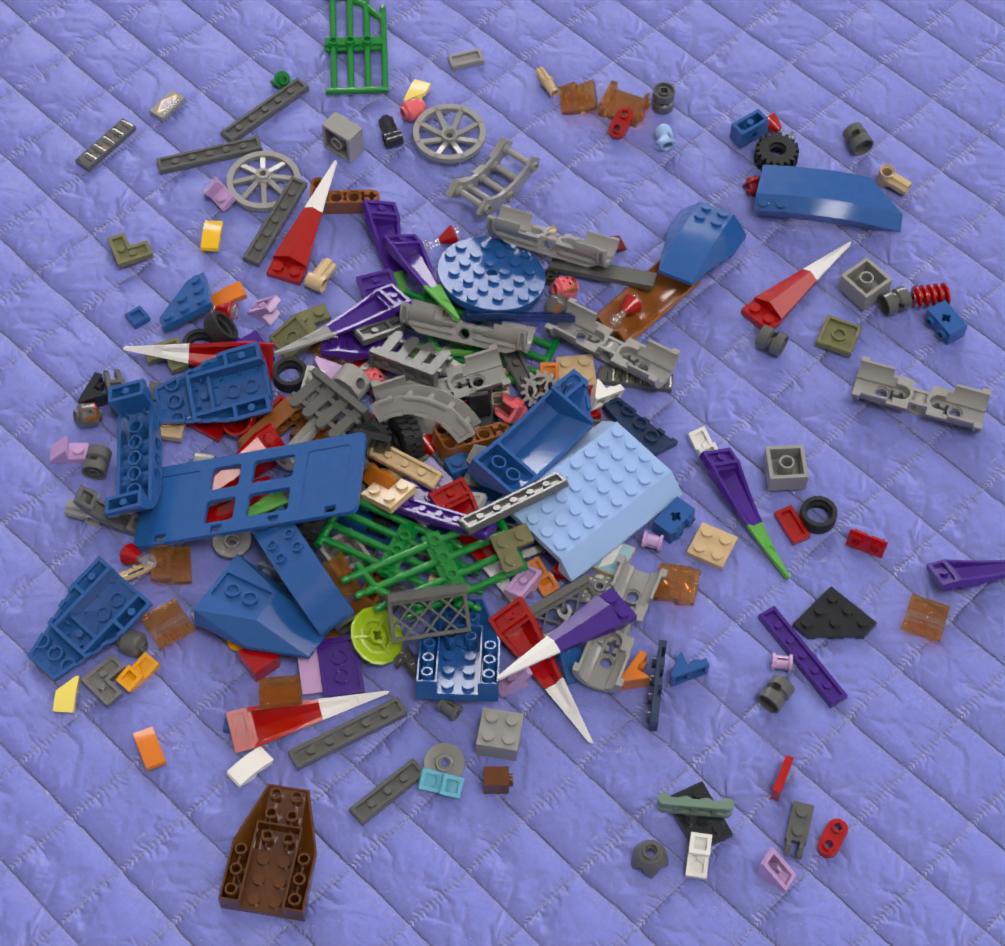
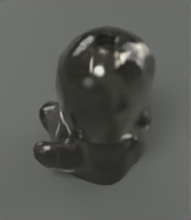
(408, 660)

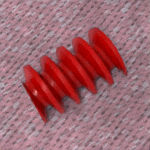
(930, 294)

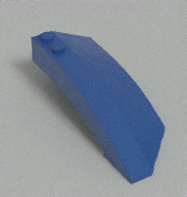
(825, 198)
(536, 438)

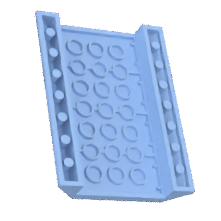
(610, 497)

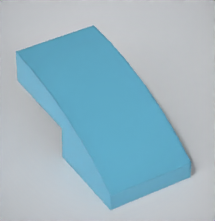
(440, 782)

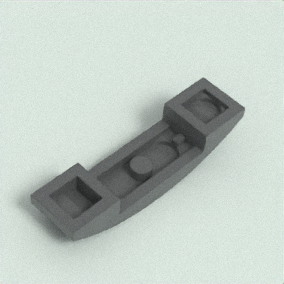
(89, 502)

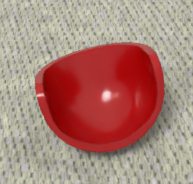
(238, 428)

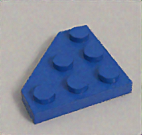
(189, 303)

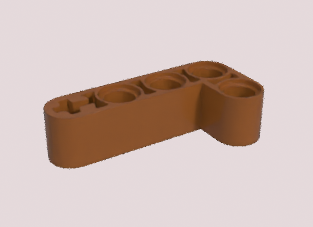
(344, 200)
(281, 418)
(447, 446)

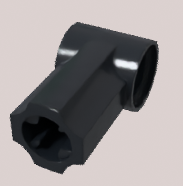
(390, 133)

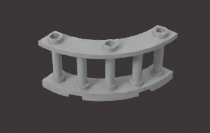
(465, 186)
(430, 404)

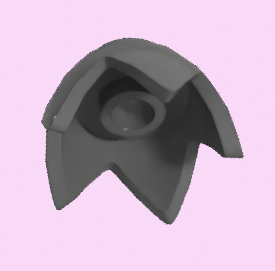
(649, 864)

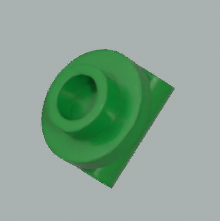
(280, 79)

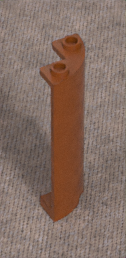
(655, 304)

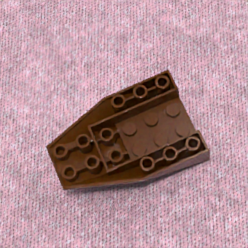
(273, 856)

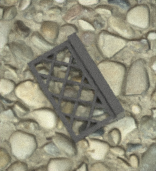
(426, 594)
(560, 597)

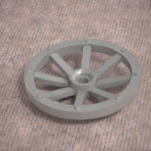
(449, 135)
(262, 178)

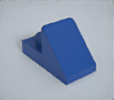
(684, 672)

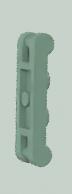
(697, 807)

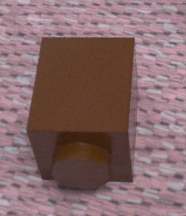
(497, 779)

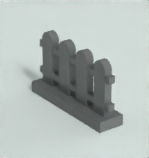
(413, 368)
(331, 391)

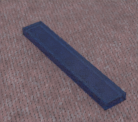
(518, 316)

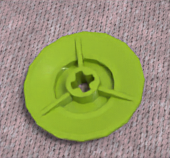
(377, 650)

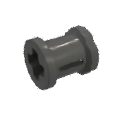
(449, 708)

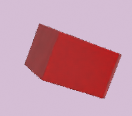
(259, 663)

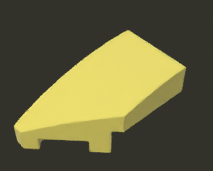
(418, 89)
(66, 696)

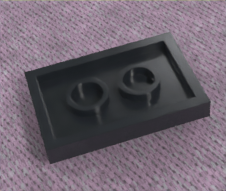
(701, 824)

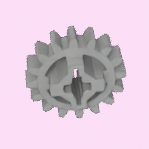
(547, 380)

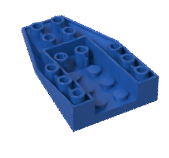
(256, 613)
(456, 673)

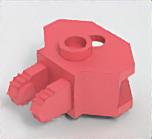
(514, 410)

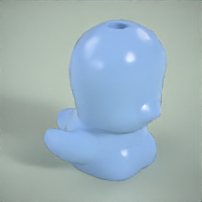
(665, 138)

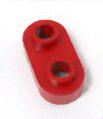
(622, 122)
(833, 837)

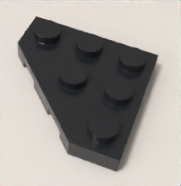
(834, 618)

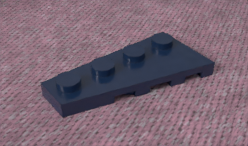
(638, 426)
(656, 681)

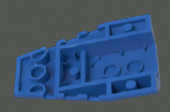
(699, 241)
(219, 390)
(90, 617)

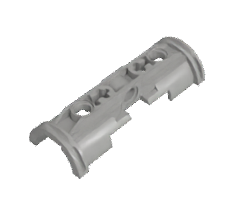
(516, 229)
(429, 320)
(598, 341)
(478, 366)
(965, 401)
(625, 582)

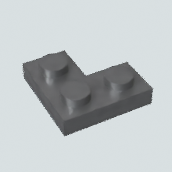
(100, 680)

